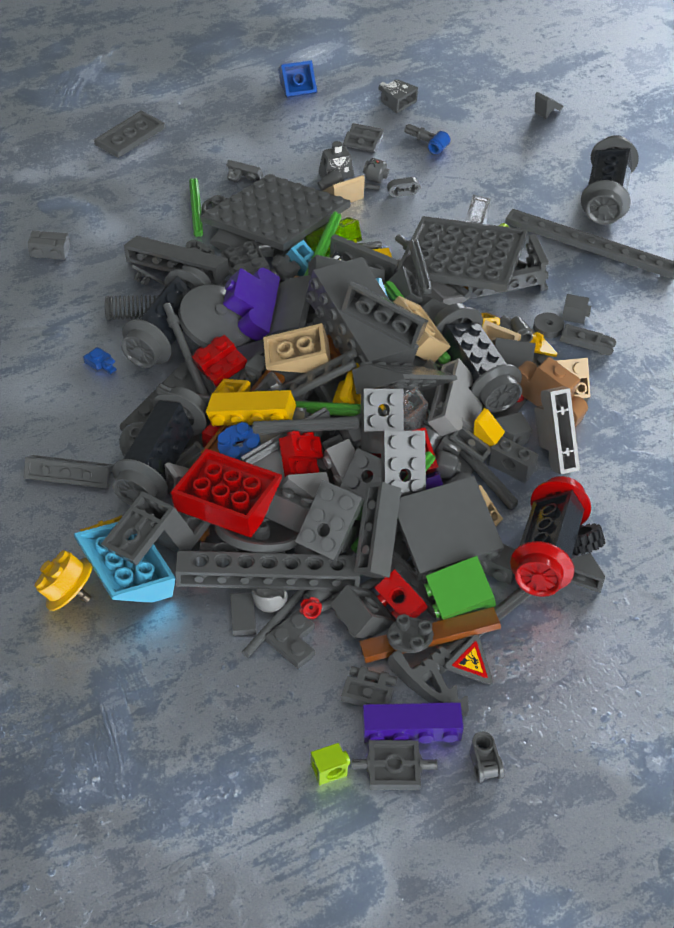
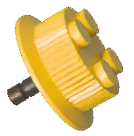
(63, 580)

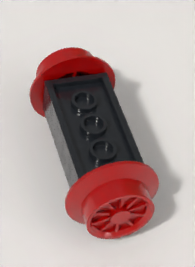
(545, 551)

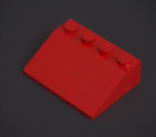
(226, 492)

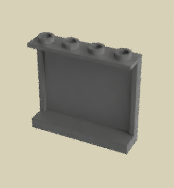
(448, 526)

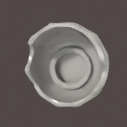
(269, 599)

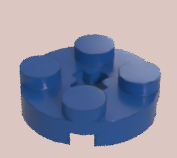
(234, 434)

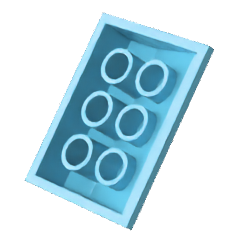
(123, 580)

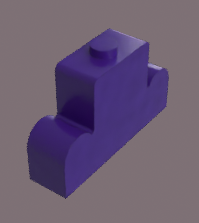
(252, 299)

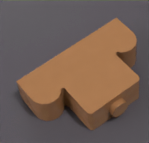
(548, 376)

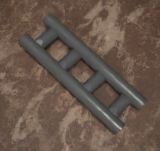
(328, 371)

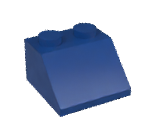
(297, 78)

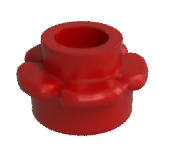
(313, 612)

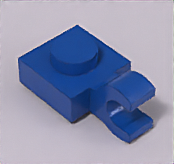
(100, 359)

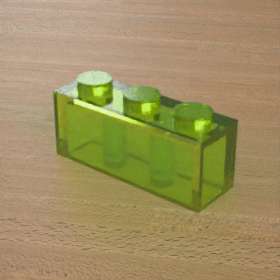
(347, 228)

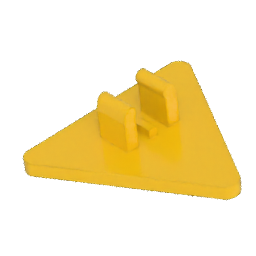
(542, 345)

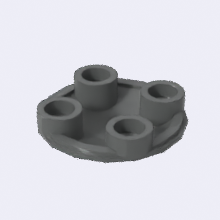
(410, 634)

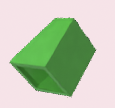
(460, 589)

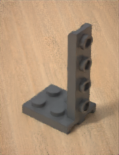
(531, 276)

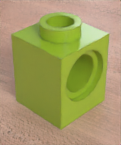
(329, 763)

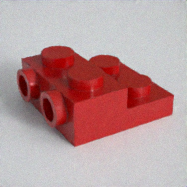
(219, 360)
(300, 453)

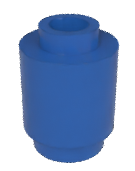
(439, 142)

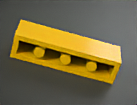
(250, 406)

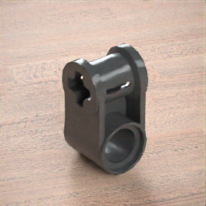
(485, 761)

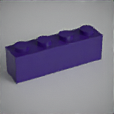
(413, 722)

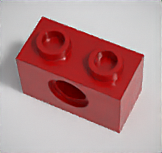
(391, 587)

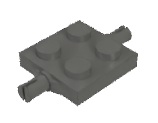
(394, 765)

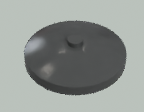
(206, 317)
(268, 538)

